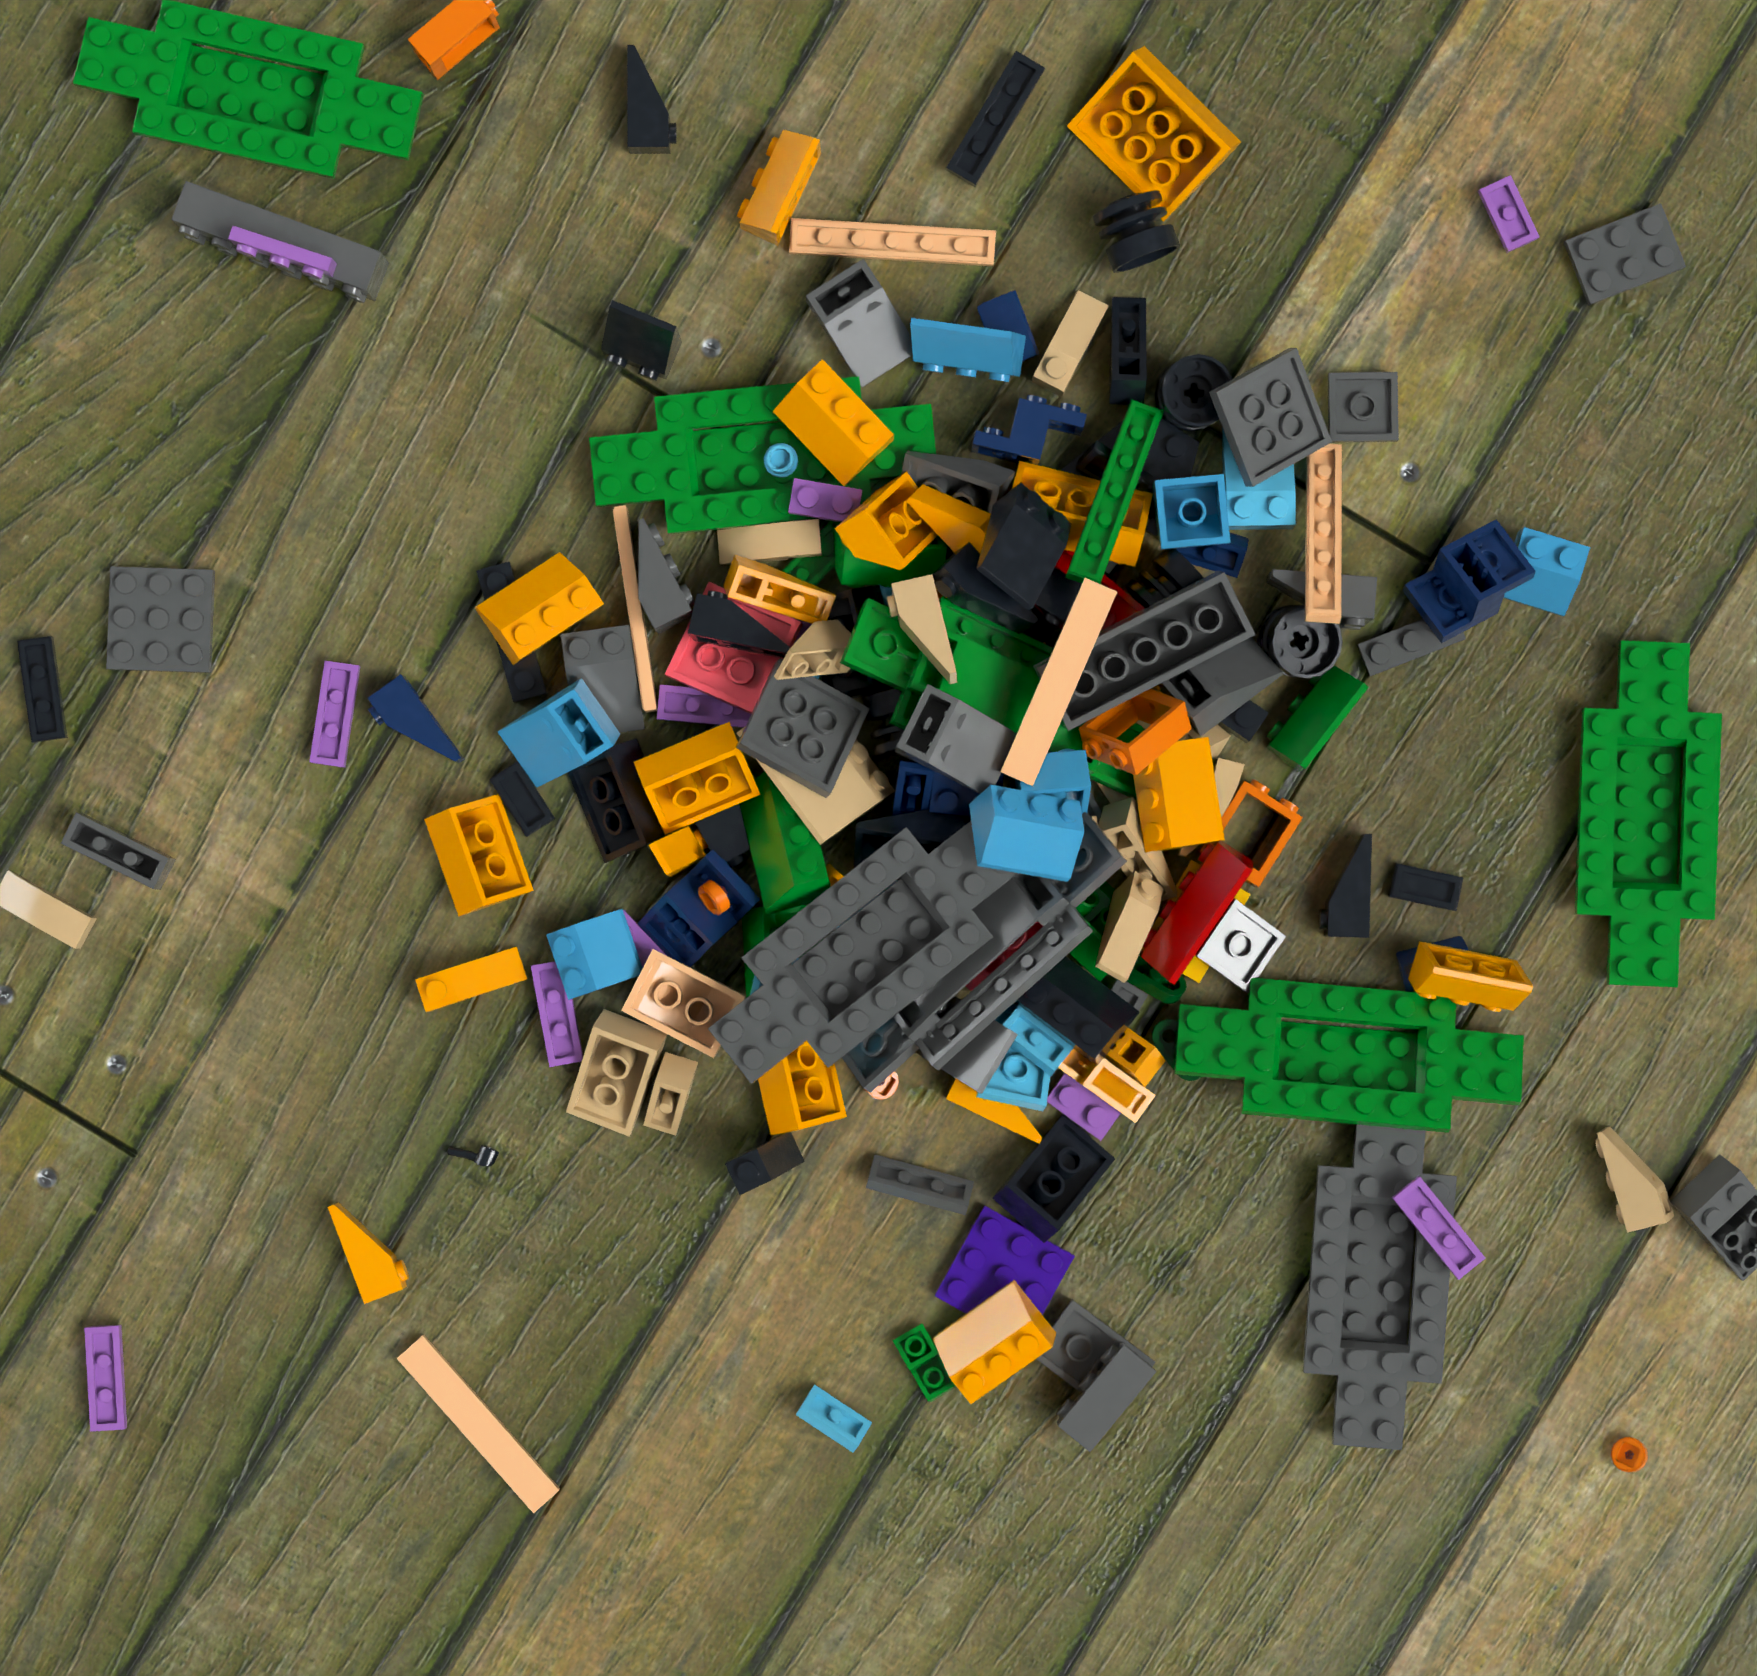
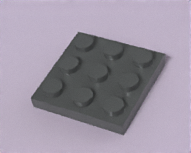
(1270, 417)
(160, 619)
(803, 730)

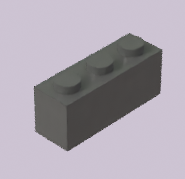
(118, 851)
(1104, 1395)

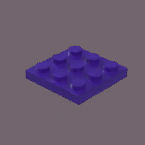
(994, 1256)

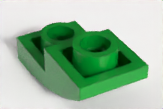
(924, 1362)

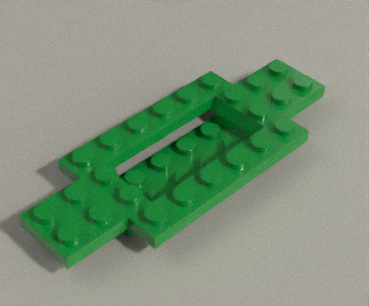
(243, 102)
(720, 474)
(991, 671)
(1633, 813)
(1348, 1070)

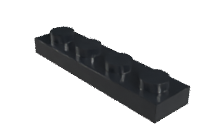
(995, 118)
(525, 676)

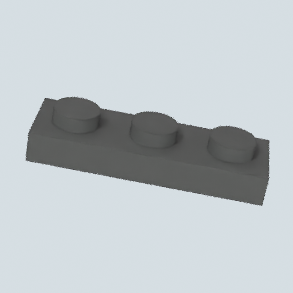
(1401, 647)
(920, 1184)

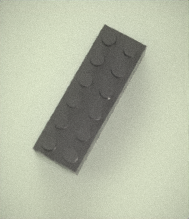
(210, 217)
(1157, 646)

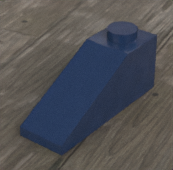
(406, 712)
(912, 788)

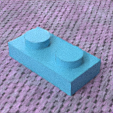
(1037, 1041)
(833, 1418)

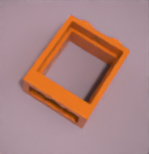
(454, 34)
(1168, 724)
(1283, 808)

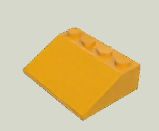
(1153, 131)

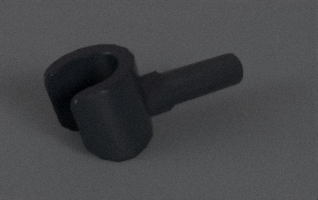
(485, 1157)

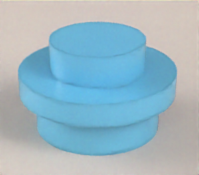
(780, 460)

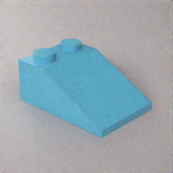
(1262, 506)

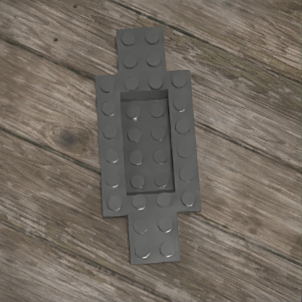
(1007, 917)
(868, 963)
(1364, 1287)

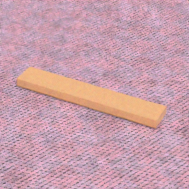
(892, 242)
(1323, 535)
(635, 609)
(1058, 681)
(478, 1423)

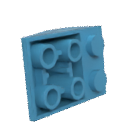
(560, 734)

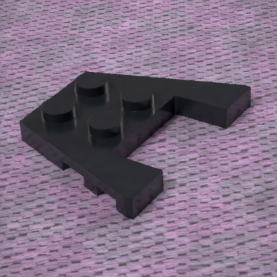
(1169, 457)

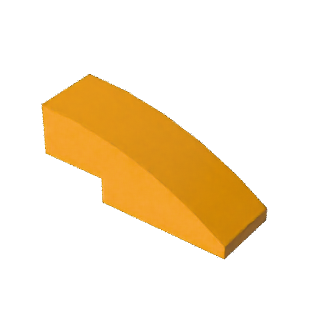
(1109, 1084)

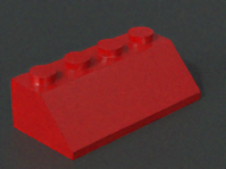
(1196, 909)

